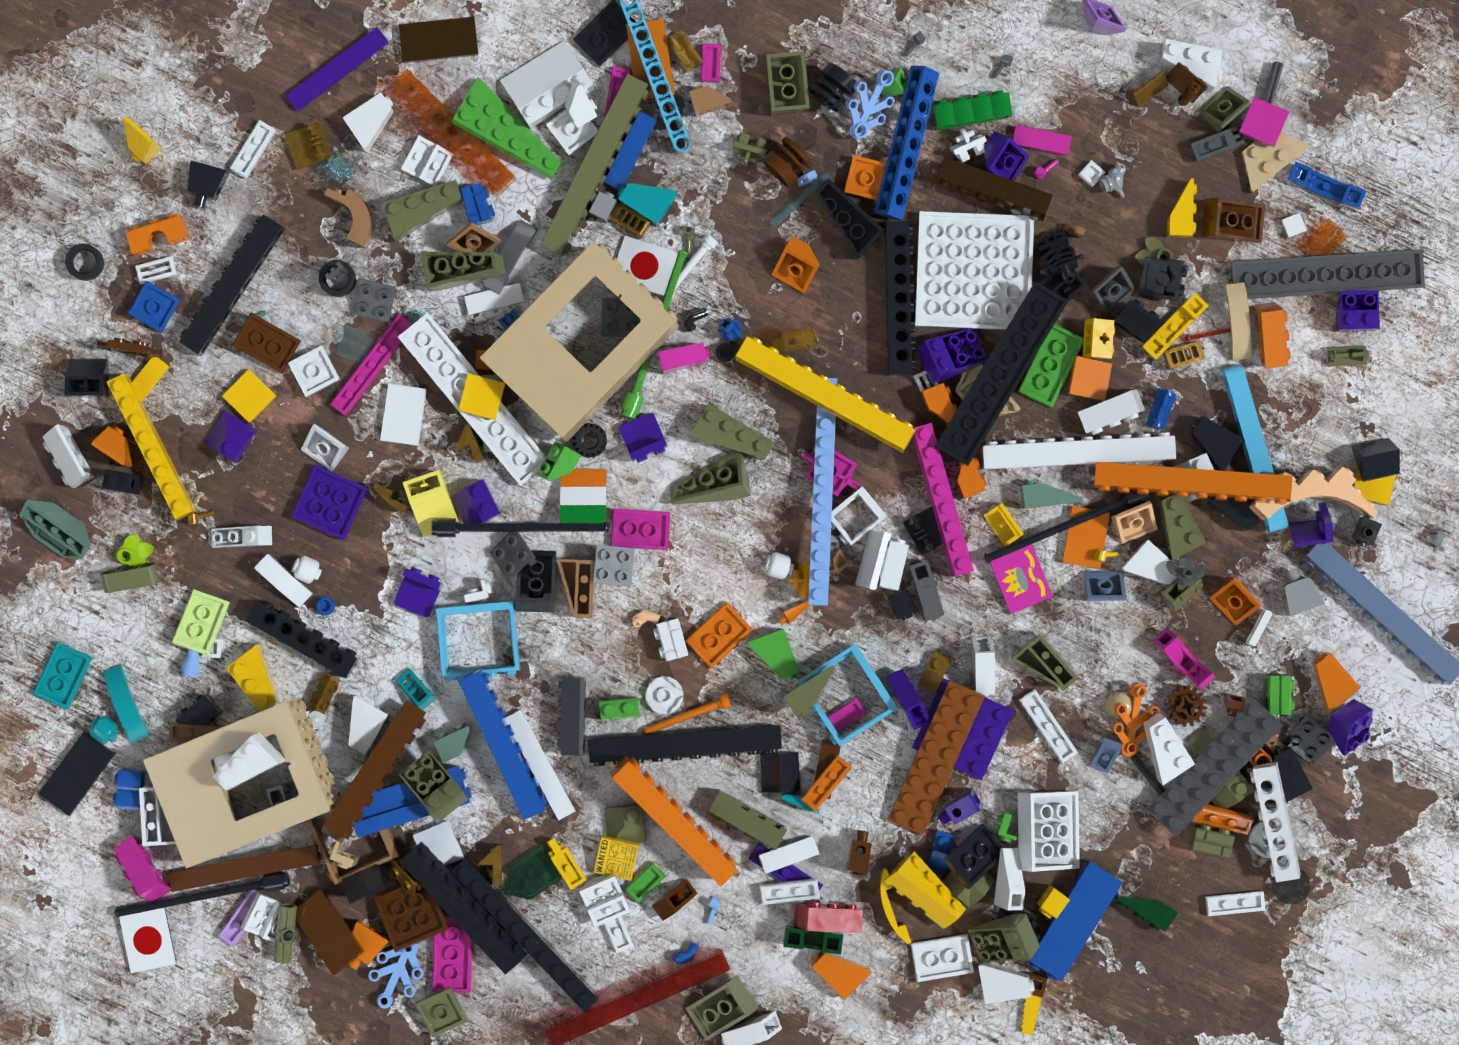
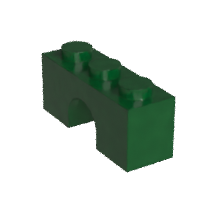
(823, 941)

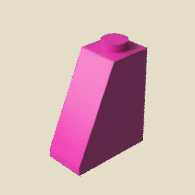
(683, 357)

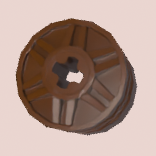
(788, 161)

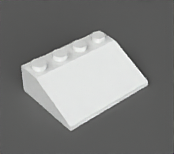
(544, 83)
(1048, 830)

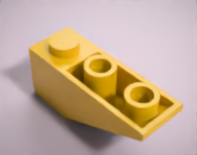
(1180, 219)

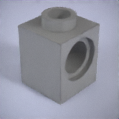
(603, 206)

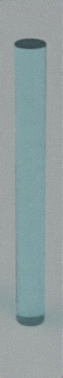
(800, 199)

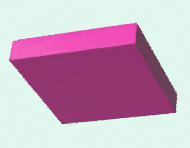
(1263, 122)

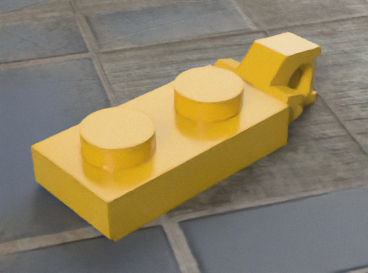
(565, 864)

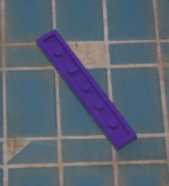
(337, 69)

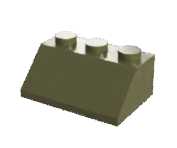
(787, 82)

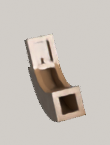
(362, 220)

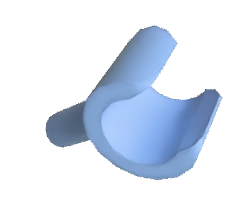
(714, 904)

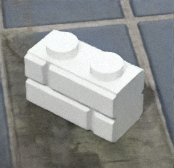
(671, 640)

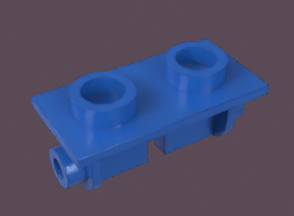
(1161, 408)

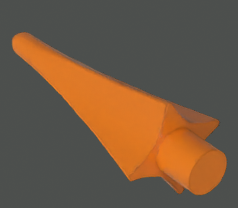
(791, 614)

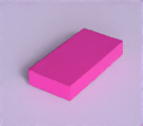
(711, 63)
(847, 715)

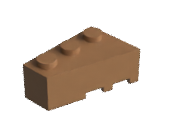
(579, 586)

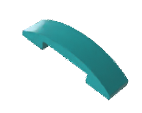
(124, 704)

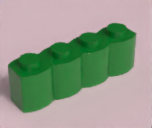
(972, 111)

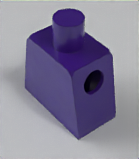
(967, 803)

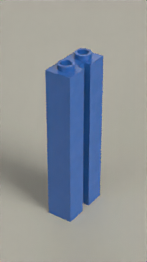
(399, 805)
(1070, 931)

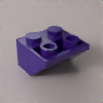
(1357, 311)
(1350, 726)

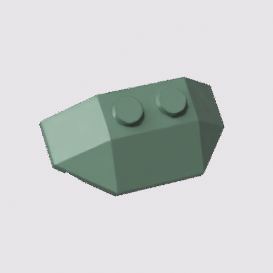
(56, 529)

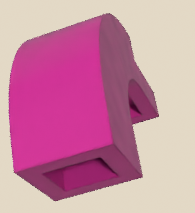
(1182, 659)

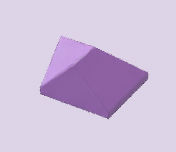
(1102, 17)

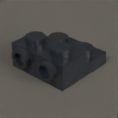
(1163, 278)

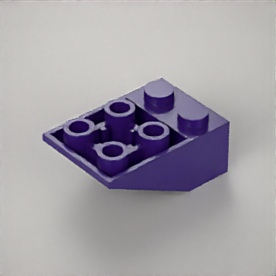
(952, 354)

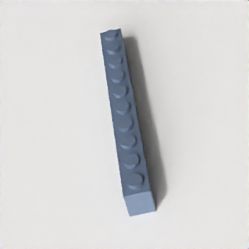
(1384, 612)

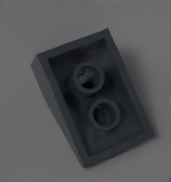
(537, 584)

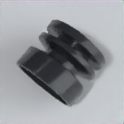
(831, 90)

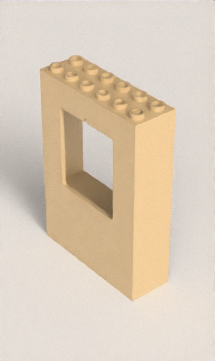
(548, 374)
(201, 808)

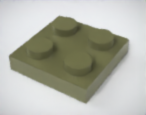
(441, 1011)

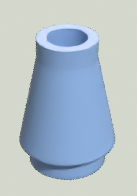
(190, 667)

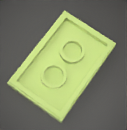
(200, 622)

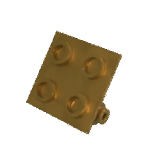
(308, 145)

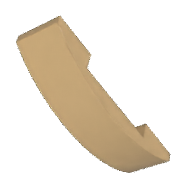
(1239, 321)

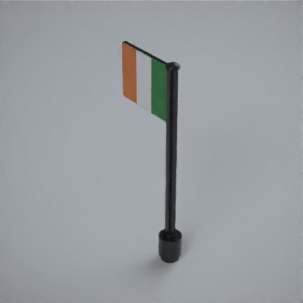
(580, 509)

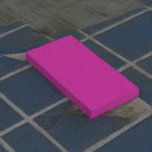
(452, 959)

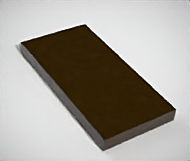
(438, 39)

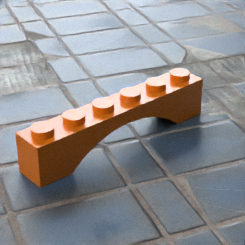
(939, 403)

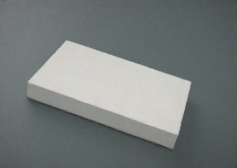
(403, 414)
(872, 559)
(942, 957)

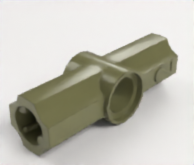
(285, 923)

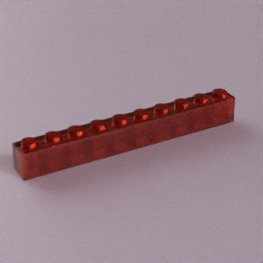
(638, 998)

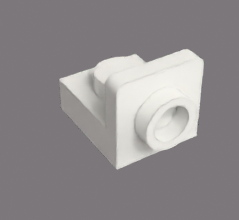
(476, 594)

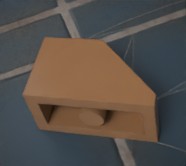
(707, 100)

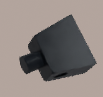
(205, 182)
(122, 481)

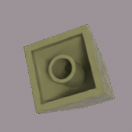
(625, 823)

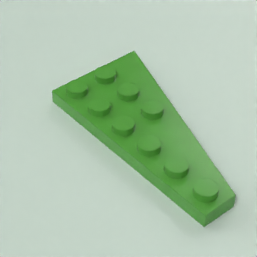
(494, 123)

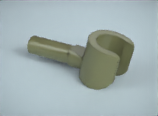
(689, 237)

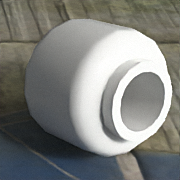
(778, 565)
(306, 569)

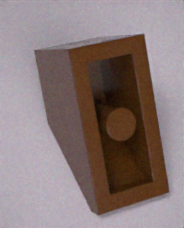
(674, 899)

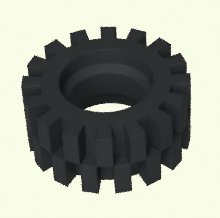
(598, 448)

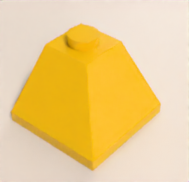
(139, 142)

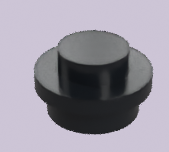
(725, 352)

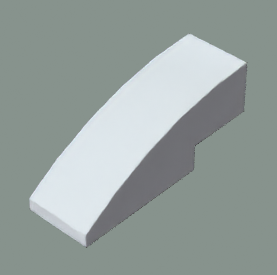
(283, 580)

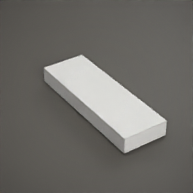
(252, 149)
(491, 300)
(788, 855)
(789, 891)
(1235, 903)

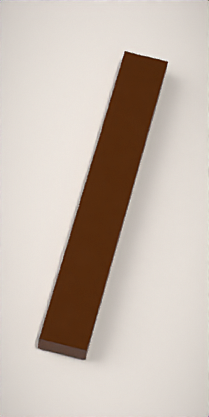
(244, 868)

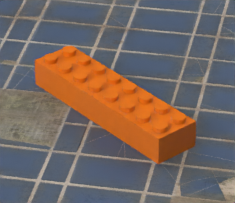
(676, 823)

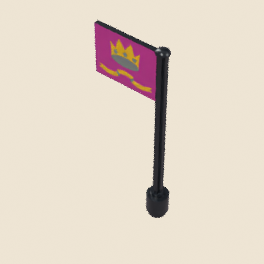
(1018, 565)

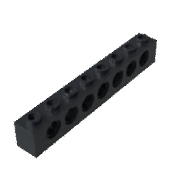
(892, 230)

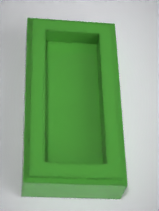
(645, 882)

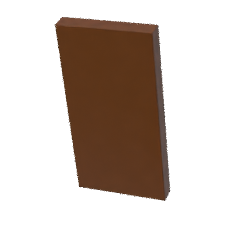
(328, 932)

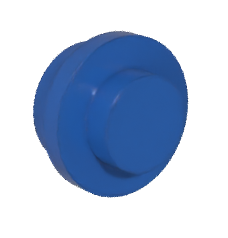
(325, 605)

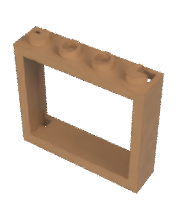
(333, 873)

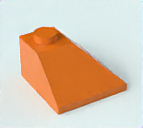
(796, 265)
(115, 445)

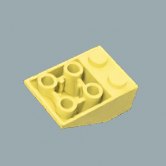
(429, 500)

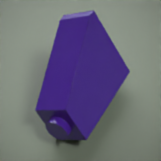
(908, 699)

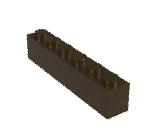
(993, 189)

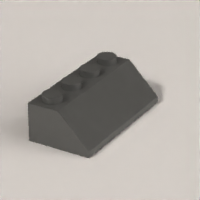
(572, 716)

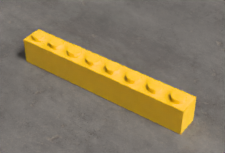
(151, 446)

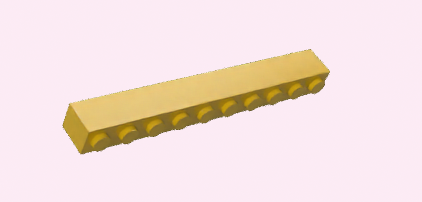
(825, 394)

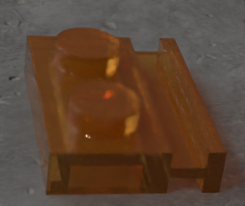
(1325, 239)

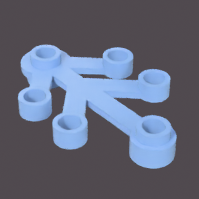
(869, 106)
(398, 970)

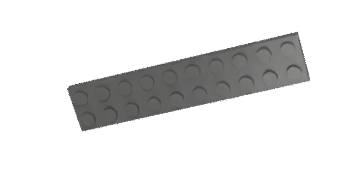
(1330, 274)

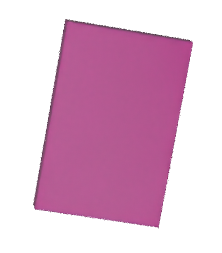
(640, 529)

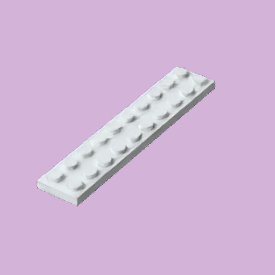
(449, 371)

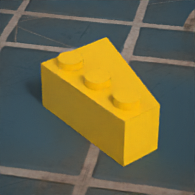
(254, 678)

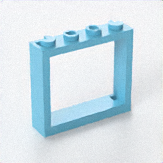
(491, 671)
(825, 722)

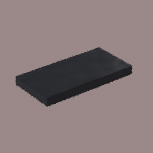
(77, 773)

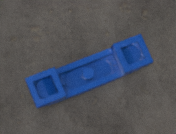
(1326, 186)

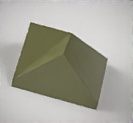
(972, 895)

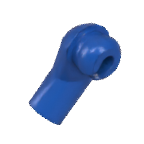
(687, 956)

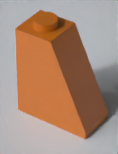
(1333, 681)
(839, 972)

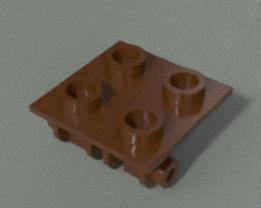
(1186, 83)

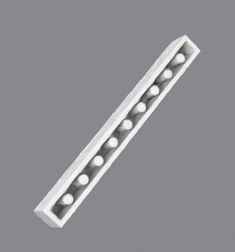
(1078, 452)

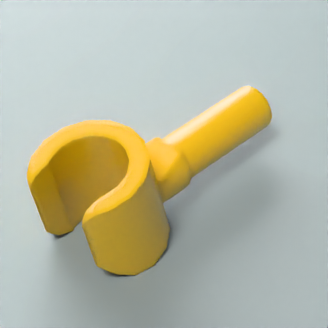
(1101, 555)

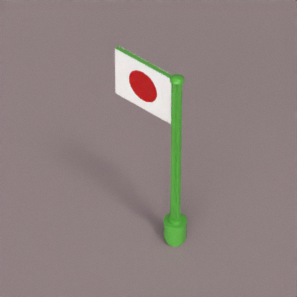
(659, 272)

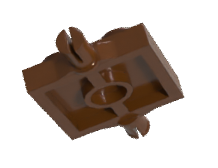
(124, 346)

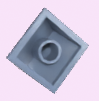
(1104, 586)

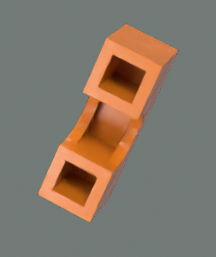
(141, 237)

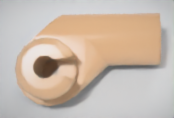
(644, 616)

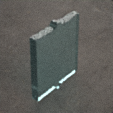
(355, 344)

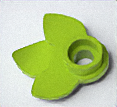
(137, 550)

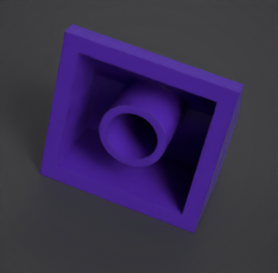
(476, 504)

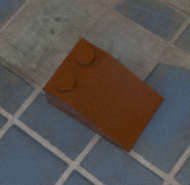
(1233, 220)

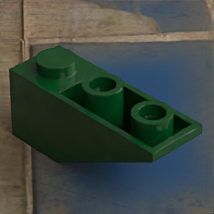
(1151, 909)

